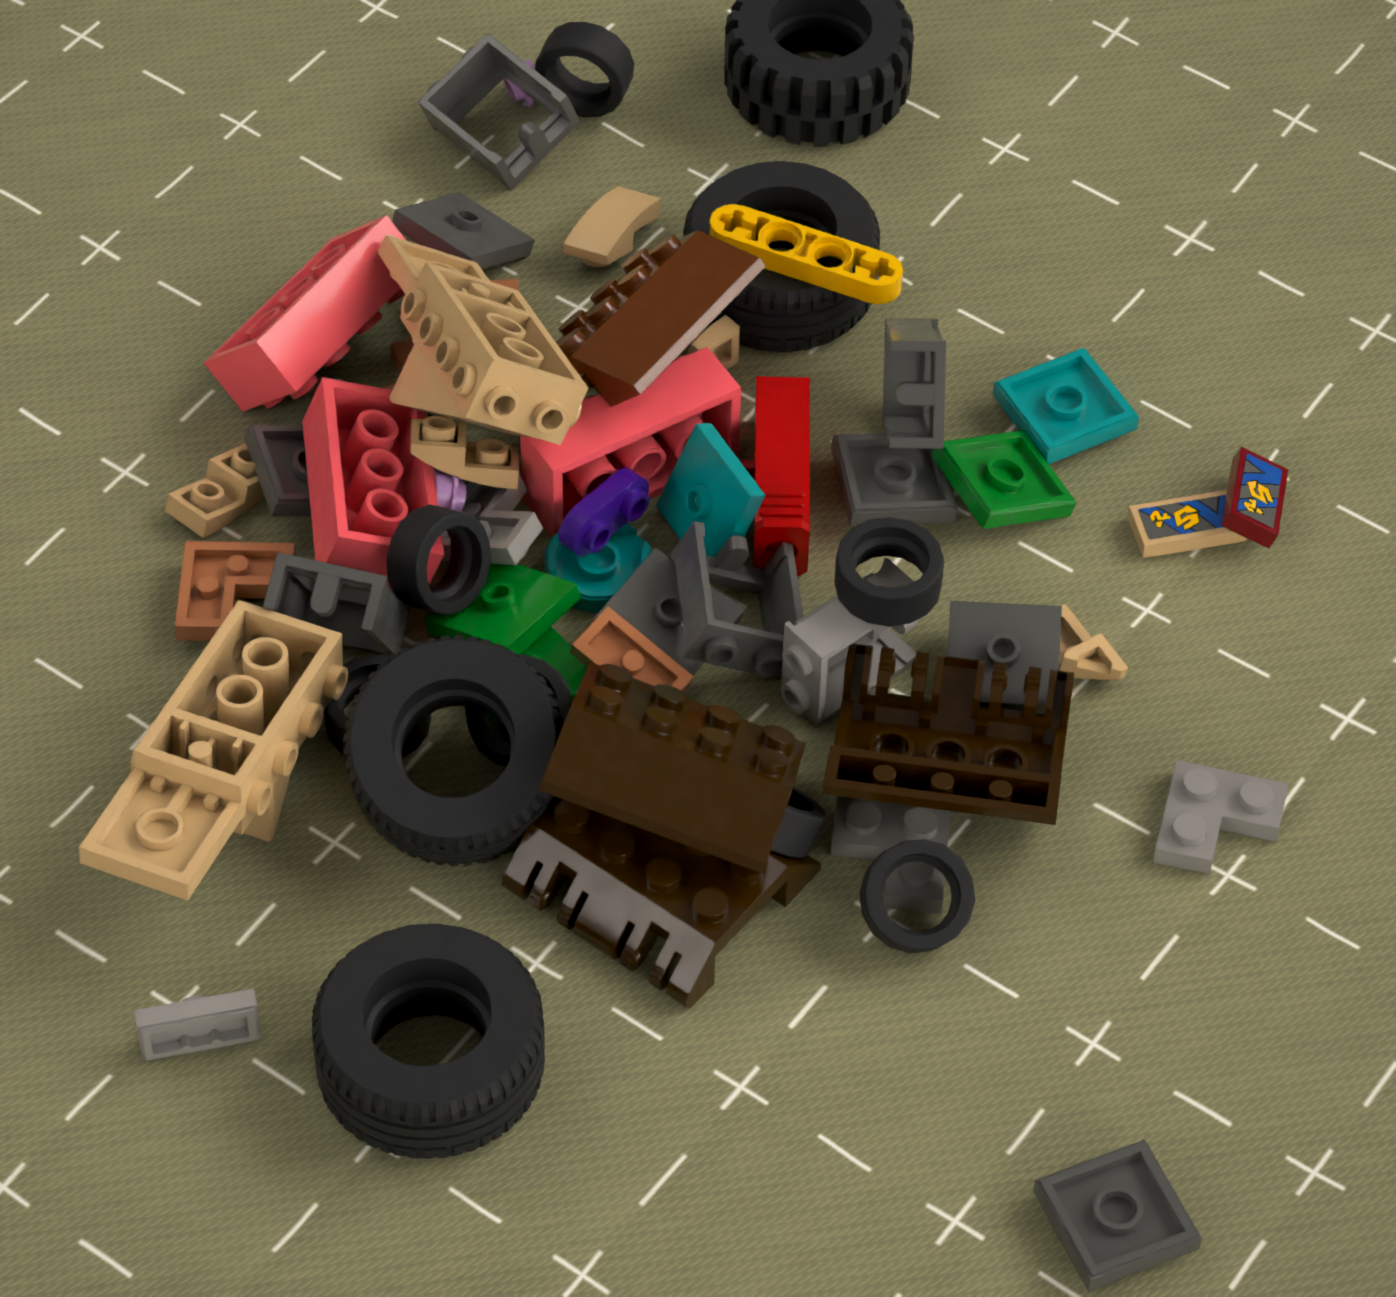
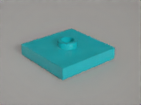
(1065, 405)
(710, 489)

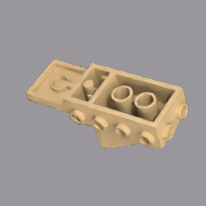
(478, 349)
(219, 751)

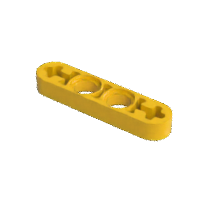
(809, 247)

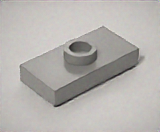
(198, 1024)

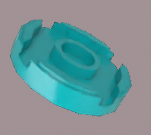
(598, 573)

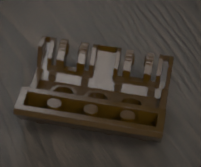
(949, 747)
(674, 766)
(645, 887)

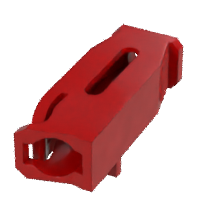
(782, 468)

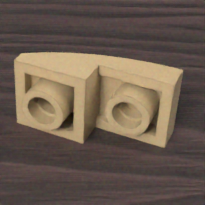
(609, 226)
(444, 446)
(221, 496)

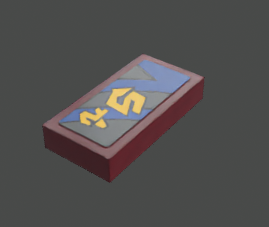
(1254, 497)

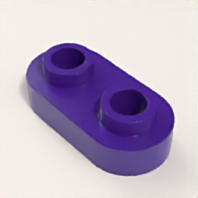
(604, 511)

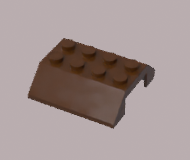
(653, 312)

